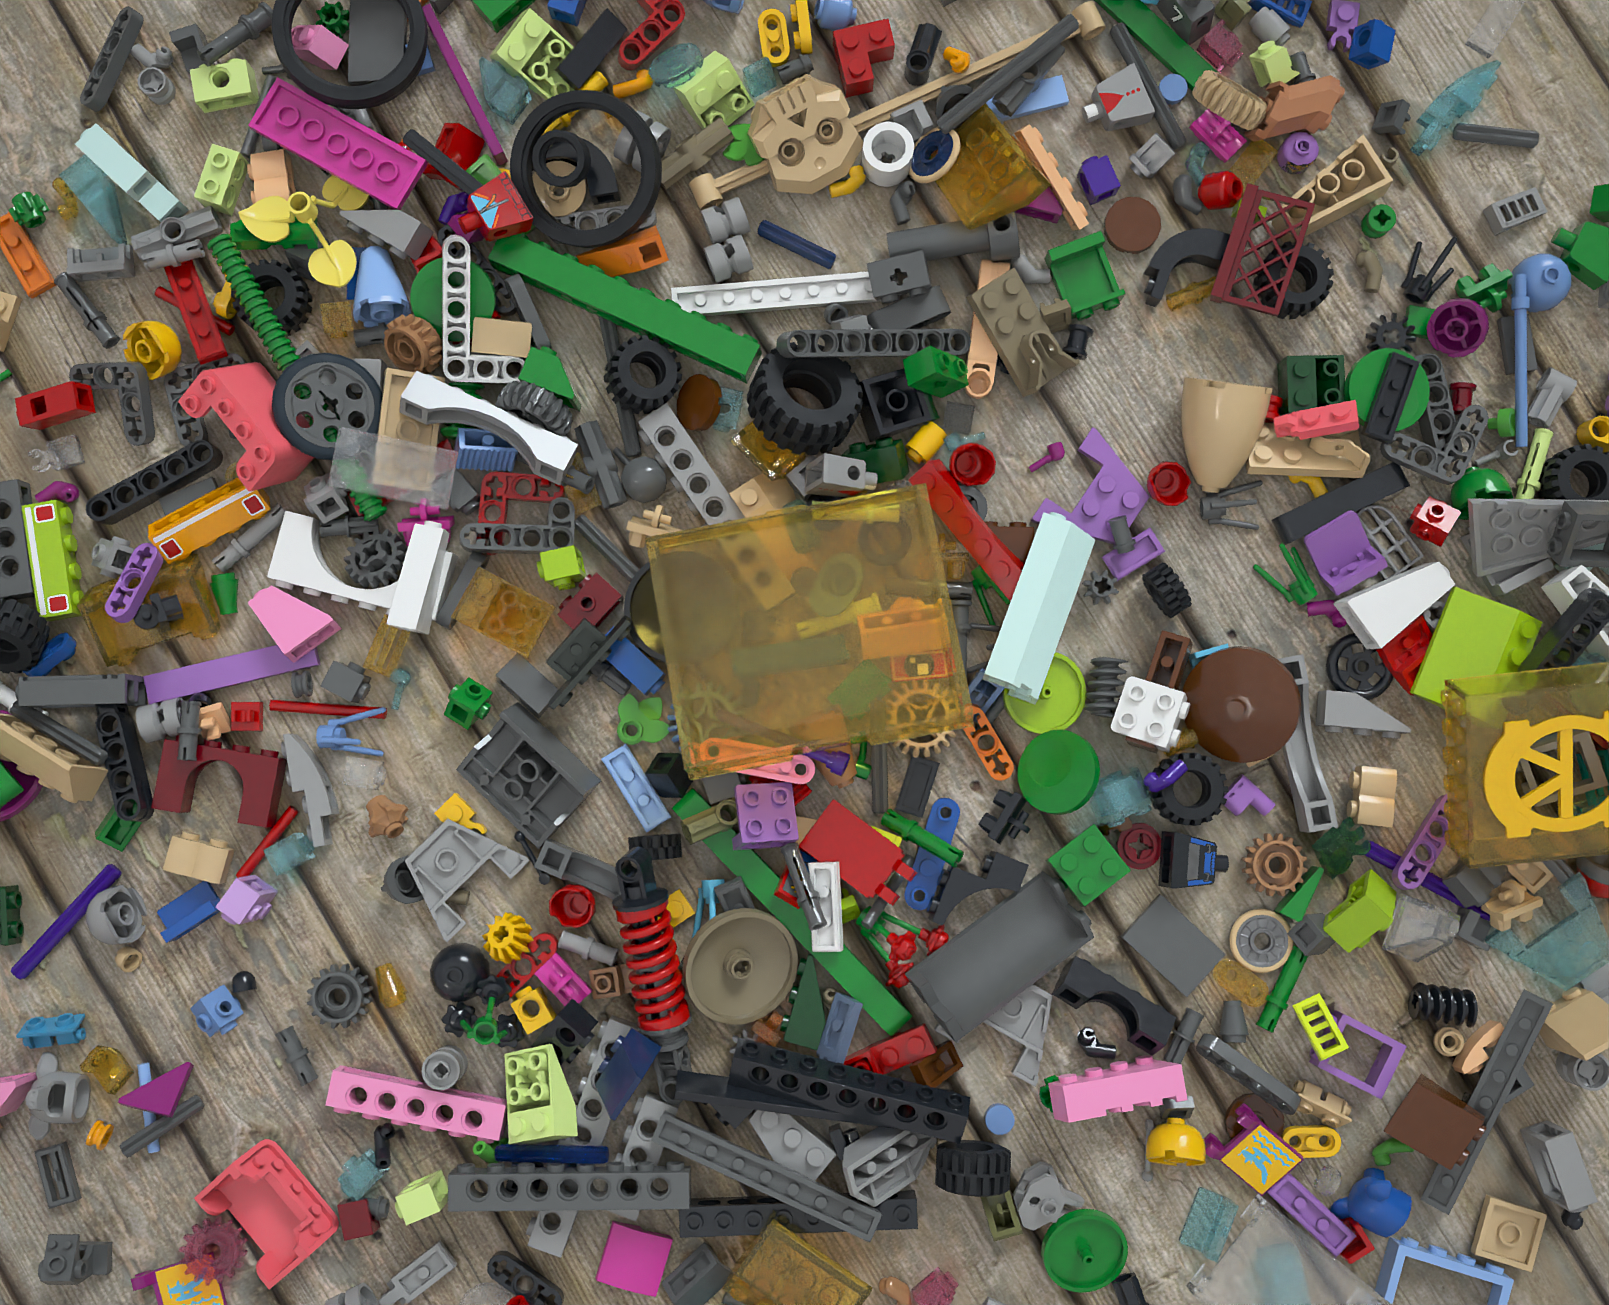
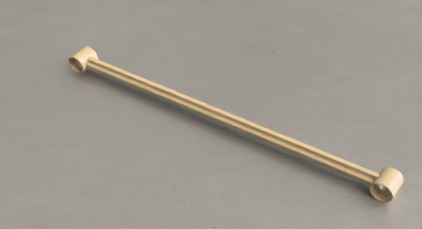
(709, 191)

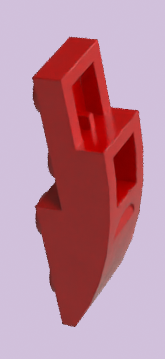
(894, 1051)

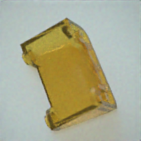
(123, 641)

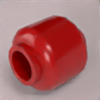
(1220, 190)

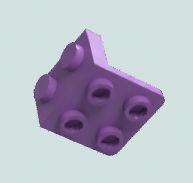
(1343, 553)

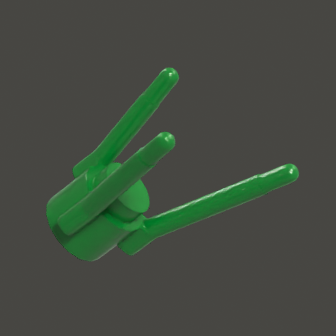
(982, 579)
(1301, 588)

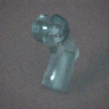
(1195, 161)

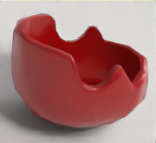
(972, 464)
(1168, 483)
(572, 906)

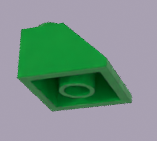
(548, 372)

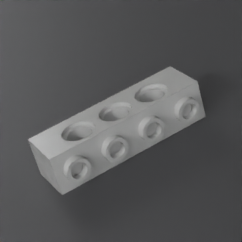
(636, 1137)

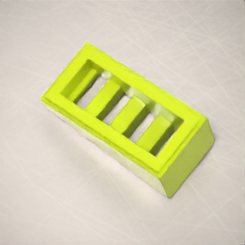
(1335, 1033)

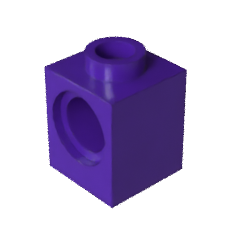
(1098, 179)

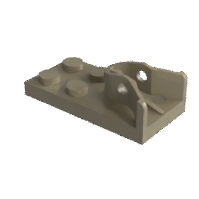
(1019, 333)

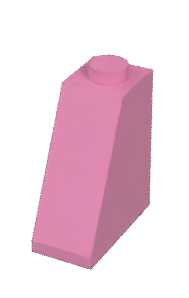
(291, 622)

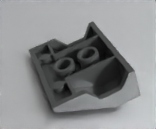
(528, 774)

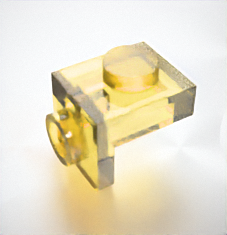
(108, 1067)

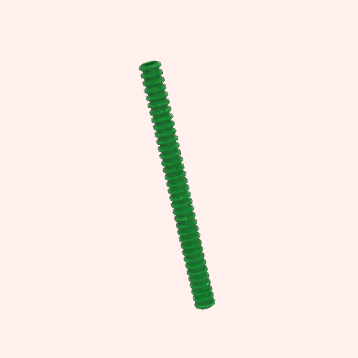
(275, 339)

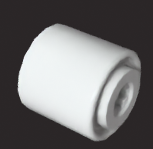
(891, 141)

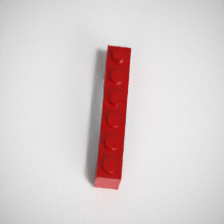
(968, 526)

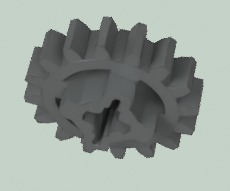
(375, 558)

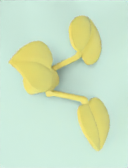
(271, 217)

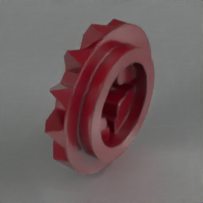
(1148, 837)

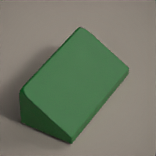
(116, 831)

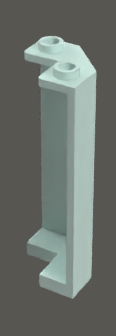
(1039, 607)

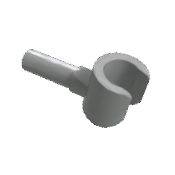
(1500, 452)

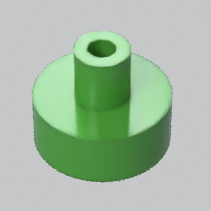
(1504, 422)

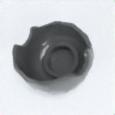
(644, 479)

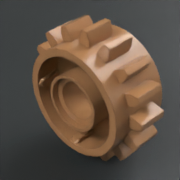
(413, 344)
(1290, 864)

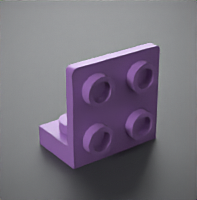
(765, 816)

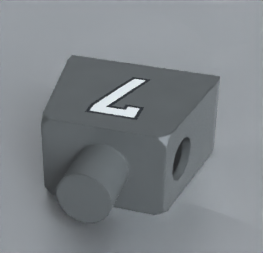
(1188, 17)

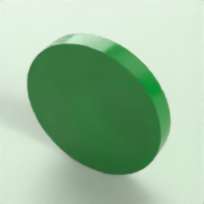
(427, 296)
(1365, 377)
(1058, 772)
(1084, 1250)

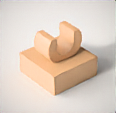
(214, 721)

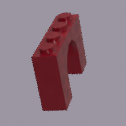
(260, 774)

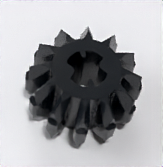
(1390, 327)

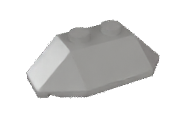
(884, 1163)

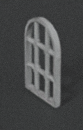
(1396, 544)

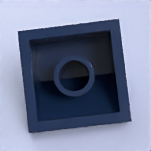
(624, 1070)

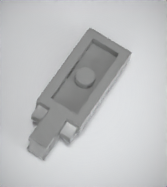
(419, 1275)

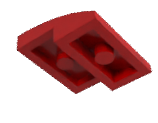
(1406, 652)

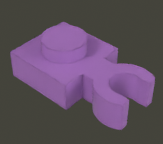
(1342, 20)

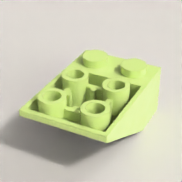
(533, 53)
(538, 1097)

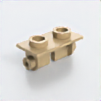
(1332, 1110)

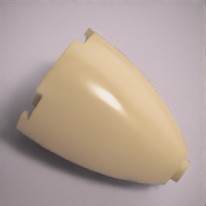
(1220, 428)

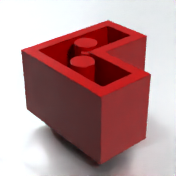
(858, 49)

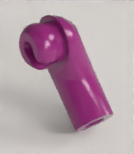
(58, 490)
(1326, 608)

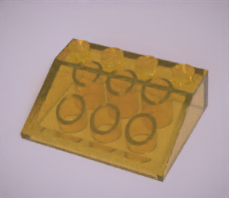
(990, 172)
(790, 1271)

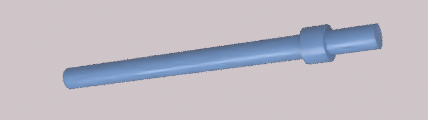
(1520, 305)

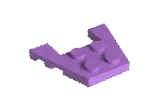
(1110, 494)

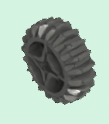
(536, 406)

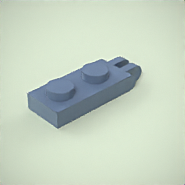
(839, 1028)

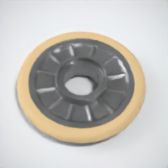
(1243, 936)

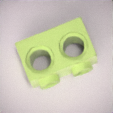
(221, 179)
(422, 1197)

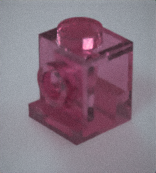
(1220, 47)
(935, 1289)

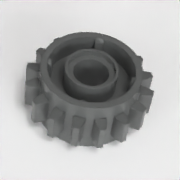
(324, 999)

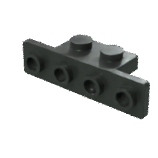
(580, 653)

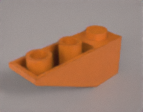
(629, 254)

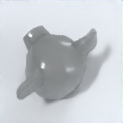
(56, 1097)

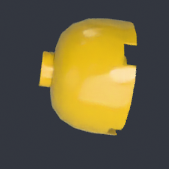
(153, 346)
(1175, 1144)

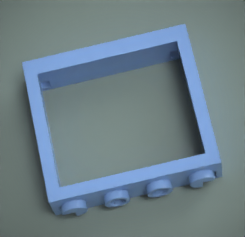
(1398, 1249)

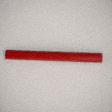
(321, 708)

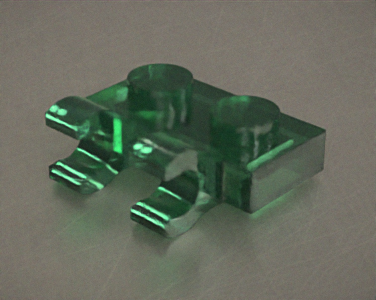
(1338, 846)

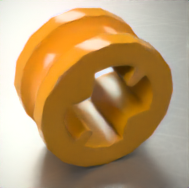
(99, 1135)

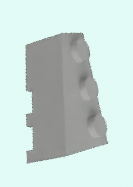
(793, 1142)

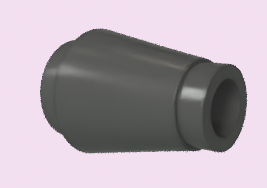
(1233, 1023)

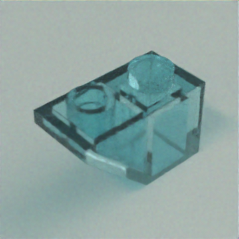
(503, 93)

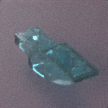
(1453, 103)

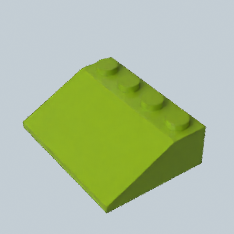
(1472, 641)

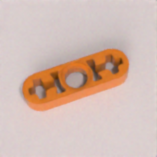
(1002, 755)

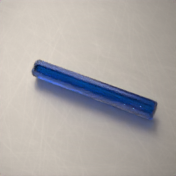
(552, 1154)

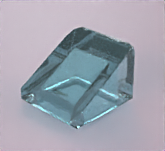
(759, 77)

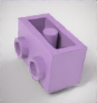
(246, 900)

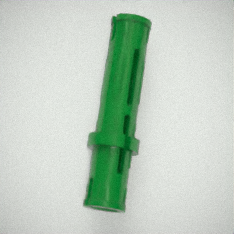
(912, 832)
(1282, 989)

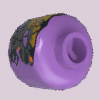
(1297, 153)

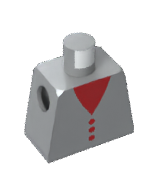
(1120, 101)
(838, 476)

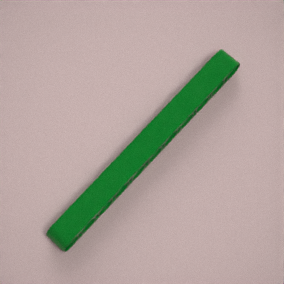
(762, 883)

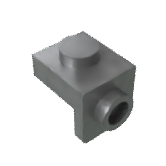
(1151, 157)

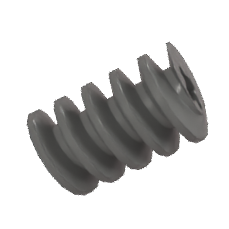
(1104, 686)

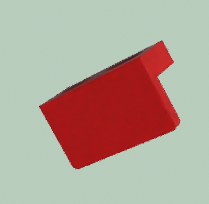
(460, 146)

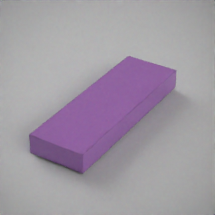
(1312, 1214)

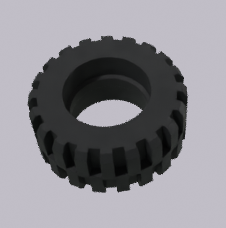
(795, 425)

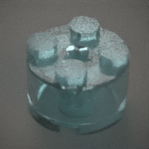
(1119, 797)

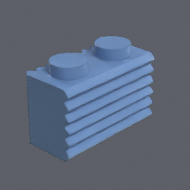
(483, 450)

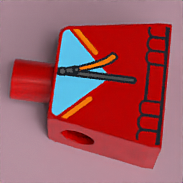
(496, 210)

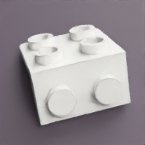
(1150, 713)

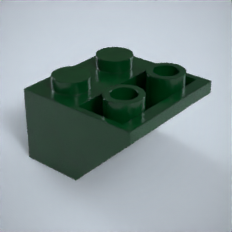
(1310, 382)

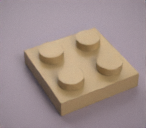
(1508, 1233)

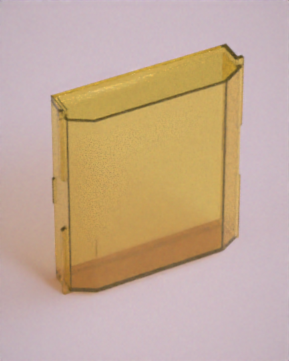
(808, 631)

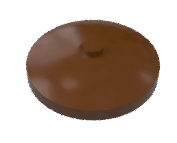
(1242, 704)

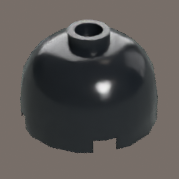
(457, 971)

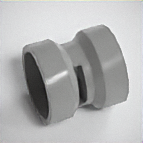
(150, 83)

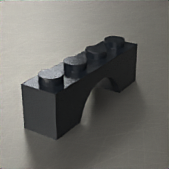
(1145, 1022)

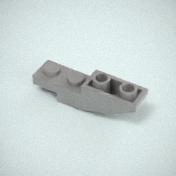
(309, 776)

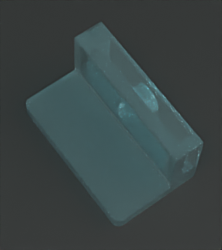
(1208, 1223)

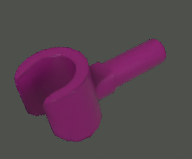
(1056, 453)

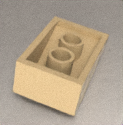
(1577, 1024)

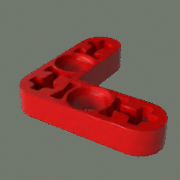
(509, 492)

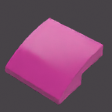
(634, 1258)

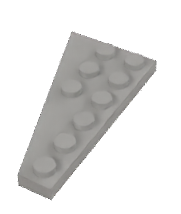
(1518, 532)

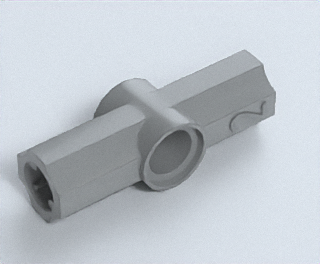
(192, 226)

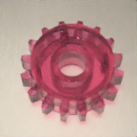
(203, 1265)

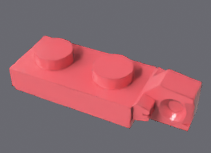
(1318, 421)

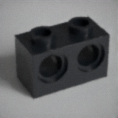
(567, 1031)

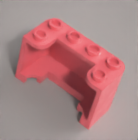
(244, 403)

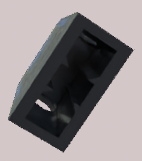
(1188, 861)

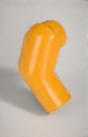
(633, 86)

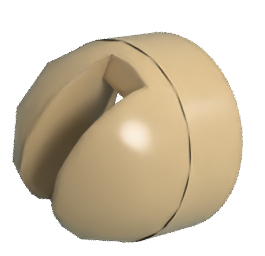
(128, 964)

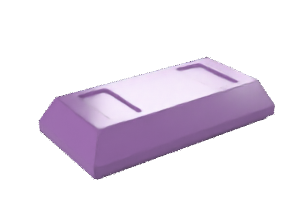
(1146, 548)

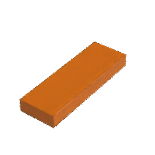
(24, 257)

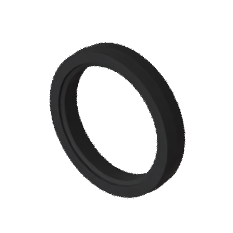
(351, 96)
(648, 150)

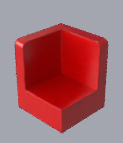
(1359, 1245)

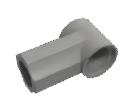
(1553, 390)

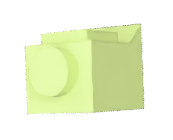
(1272, 64)

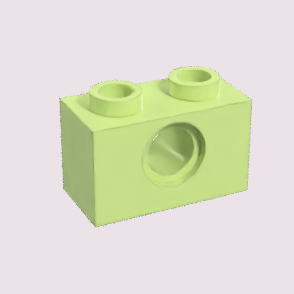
(238, 92)

